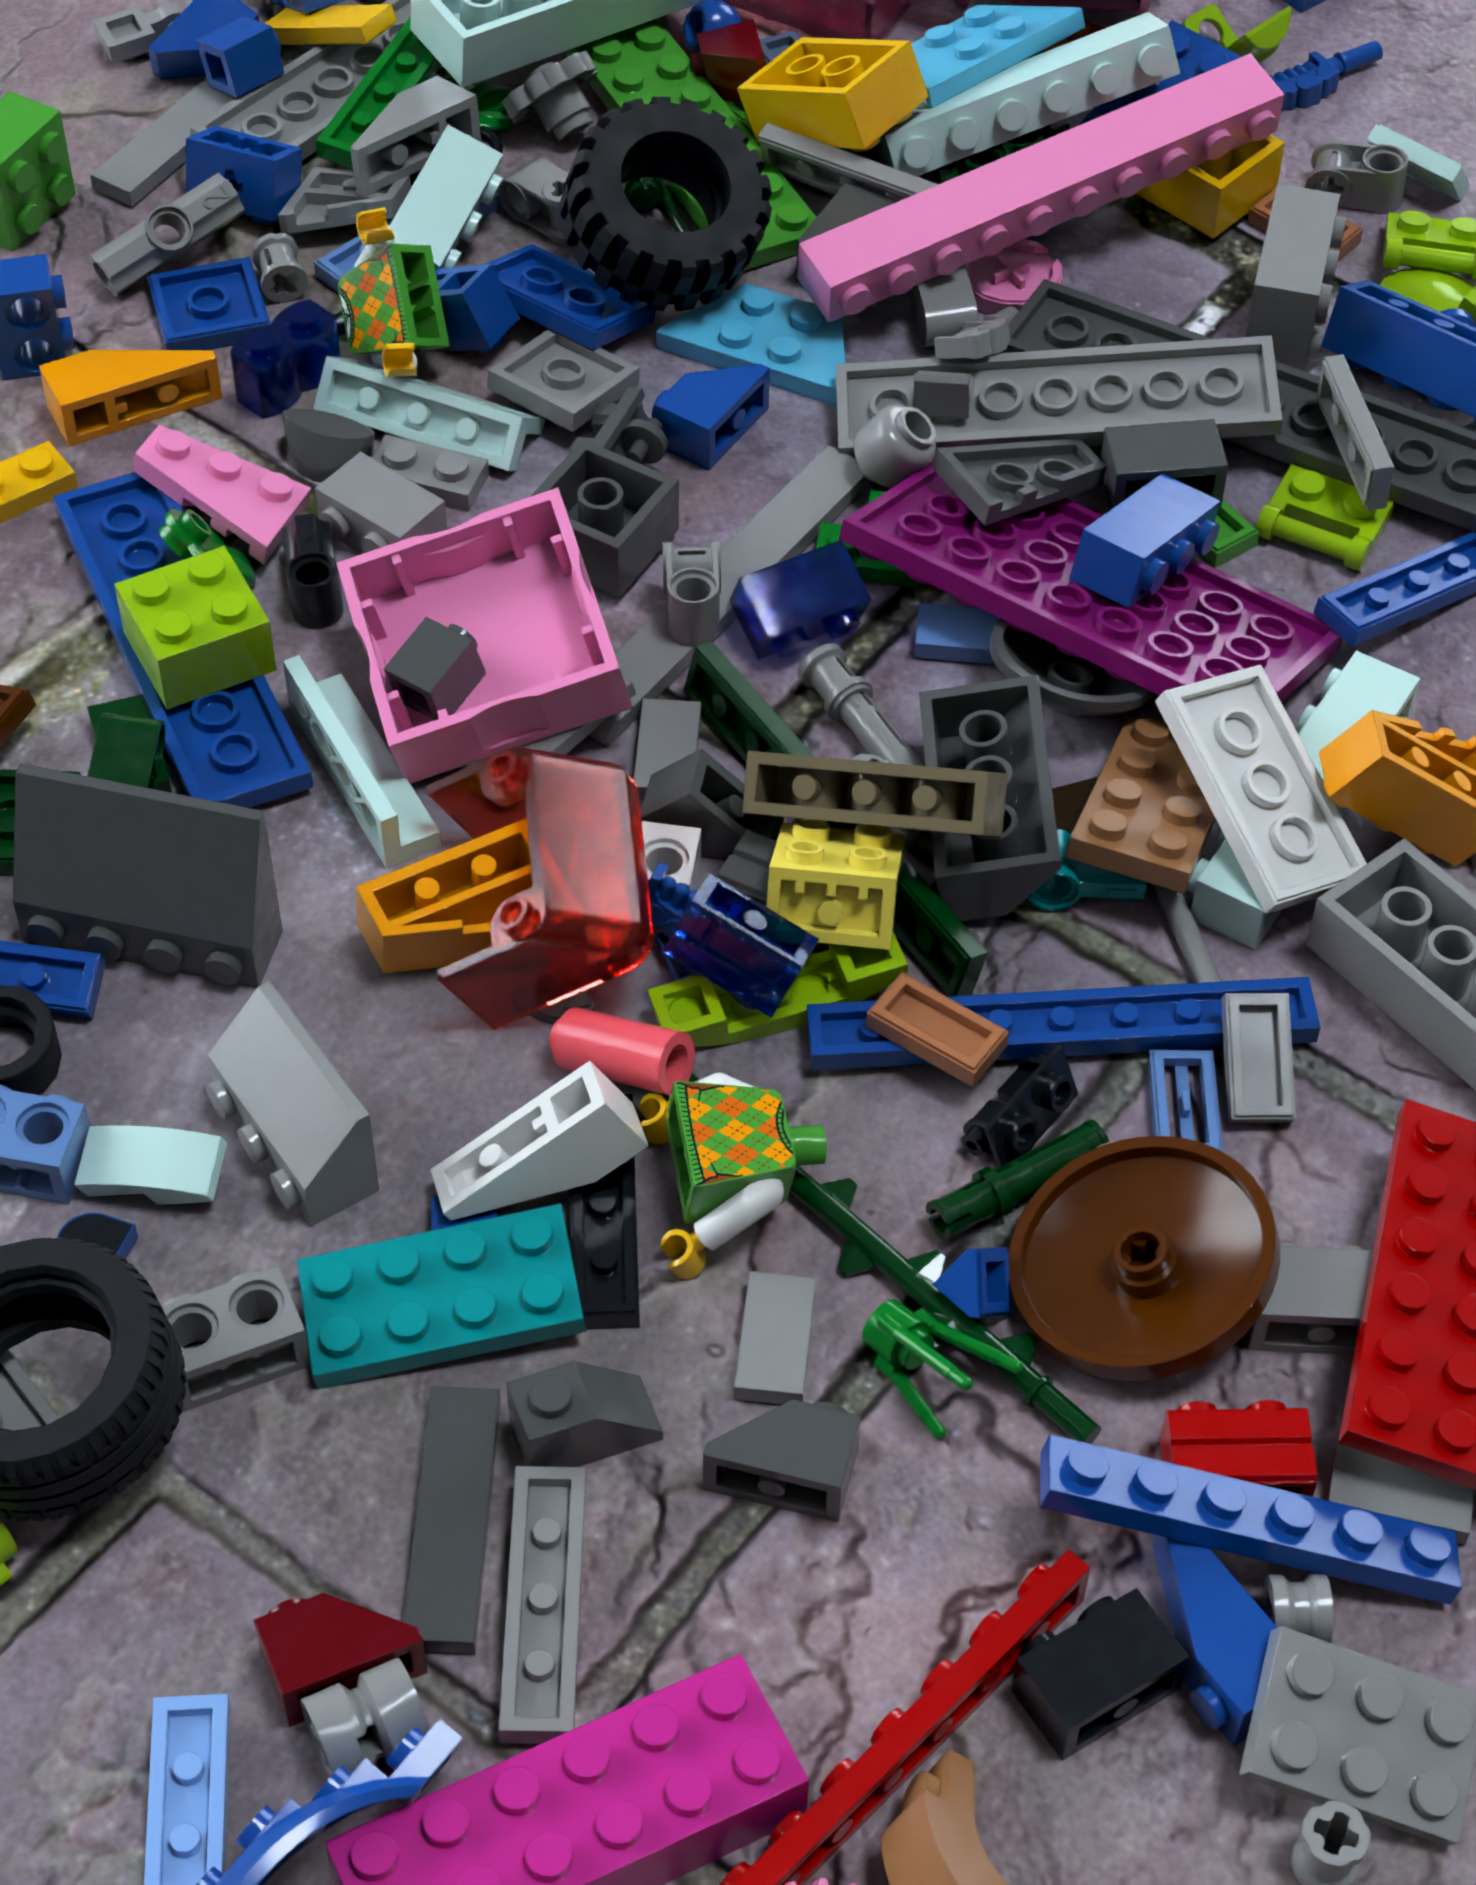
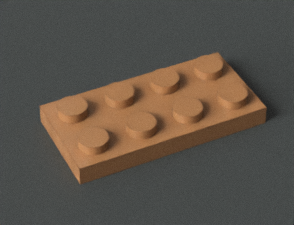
(1144, 810)

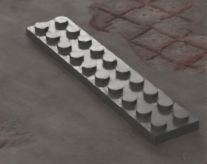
(1429, 456)

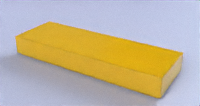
(333, 24)

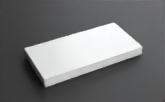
(1261, 786)

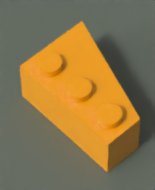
(1407, 782)

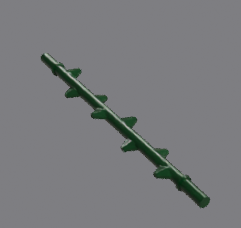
(868, 1250)

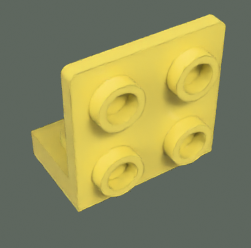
(837, 881)

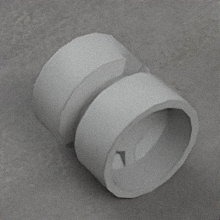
(363, 1720)

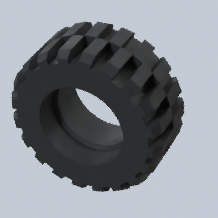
(683, 148)

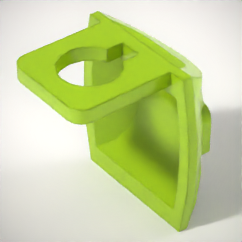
(1260, 41)

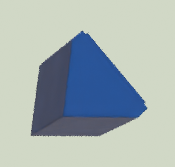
(979, 1282)

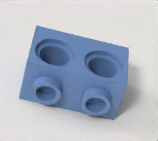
(29, 1164)

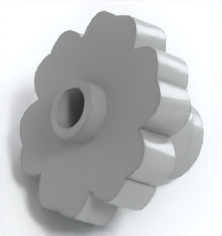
(555, 96)

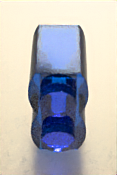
(284, 358)

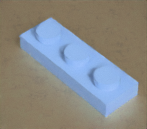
(187, 1788)

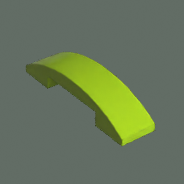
(827, 977)

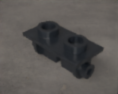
(1034, 1100)

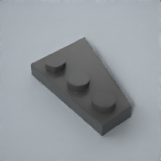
(1017, 476)

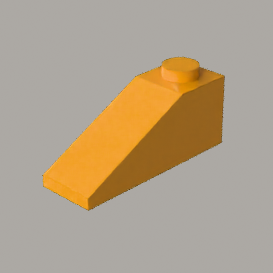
(123, 388)

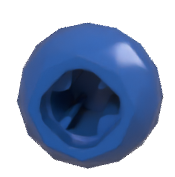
(706, 17)

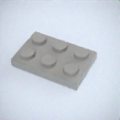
(1362, 1736)

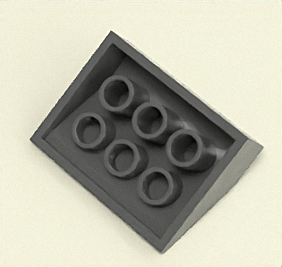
(144, 876)

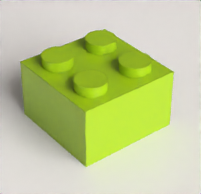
(196, 627)

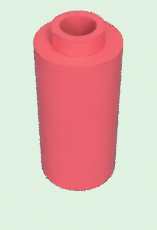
(623, 1049)

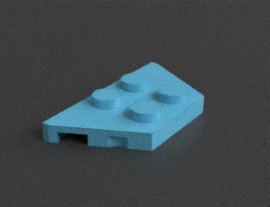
(987, 43)
(764, 329)

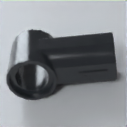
(312, 572)

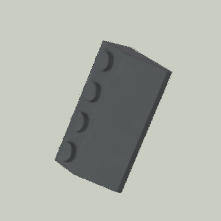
(999, 731)

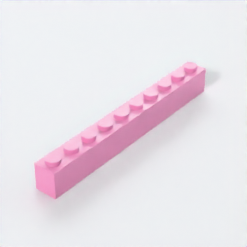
(1038, 187)

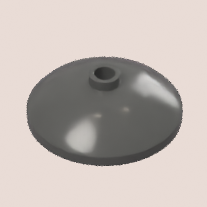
(1065, 681)

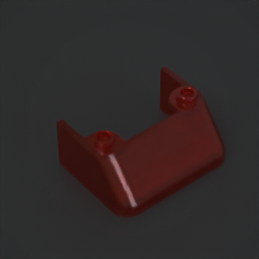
(588, 875)

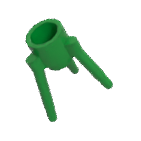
(907, 1342)

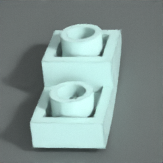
(151, 1161)

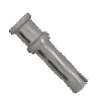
(851, 702)

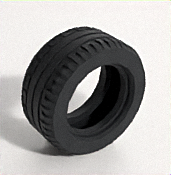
(132, 1411)

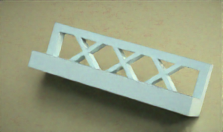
(425, 412)
(360, 765)

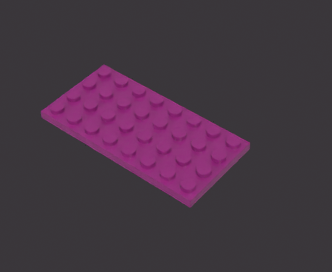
(1021, 571)

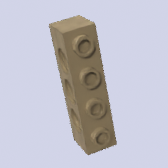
(875, 793)

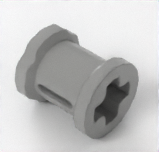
(275, 272)
(1334, 1824)

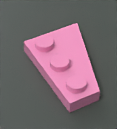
(225, 487)

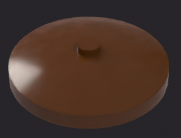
(1144, 1258)

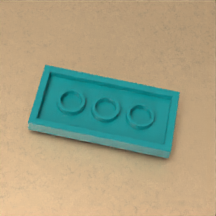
(440, 1296)

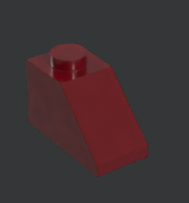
(729, 57)
(330, 1643)

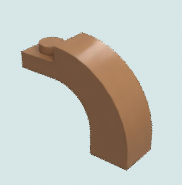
(937, 1831)

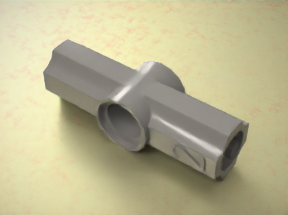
(142, 253)

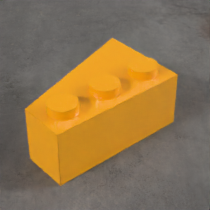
(443, 903)

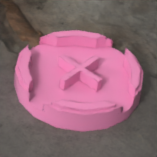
(1011, 275)

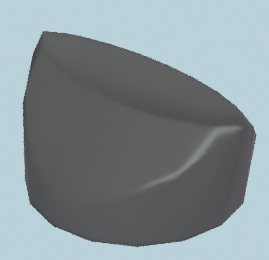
(324, 441)

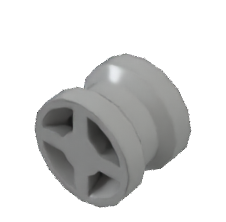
(1300, 1605)

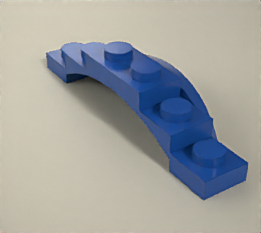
(278, 1836)

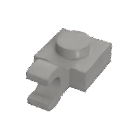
(131, 31)

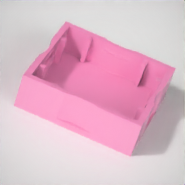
(529, 605)

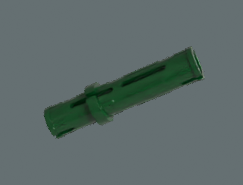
(997, 1190)

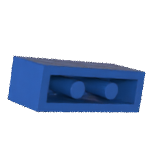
(1145, 540)

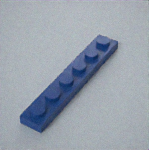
(1249, 1519)

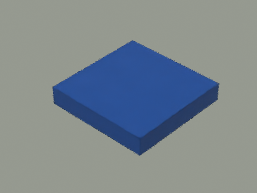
(207, 304)

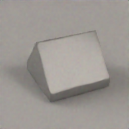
(943, 393)

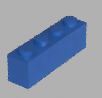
(1405, 344)

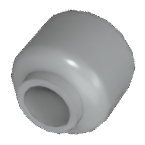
(894, 445)

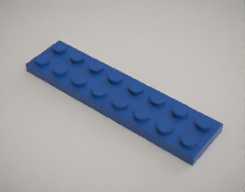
(222, 745)

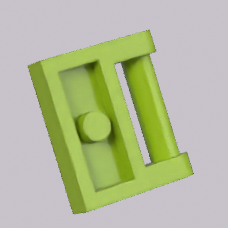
(1430, 243)
(1323, 517)

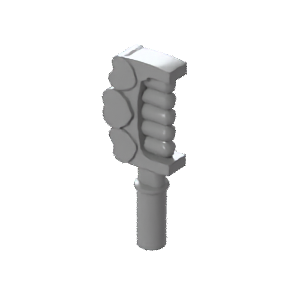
(978, 337)

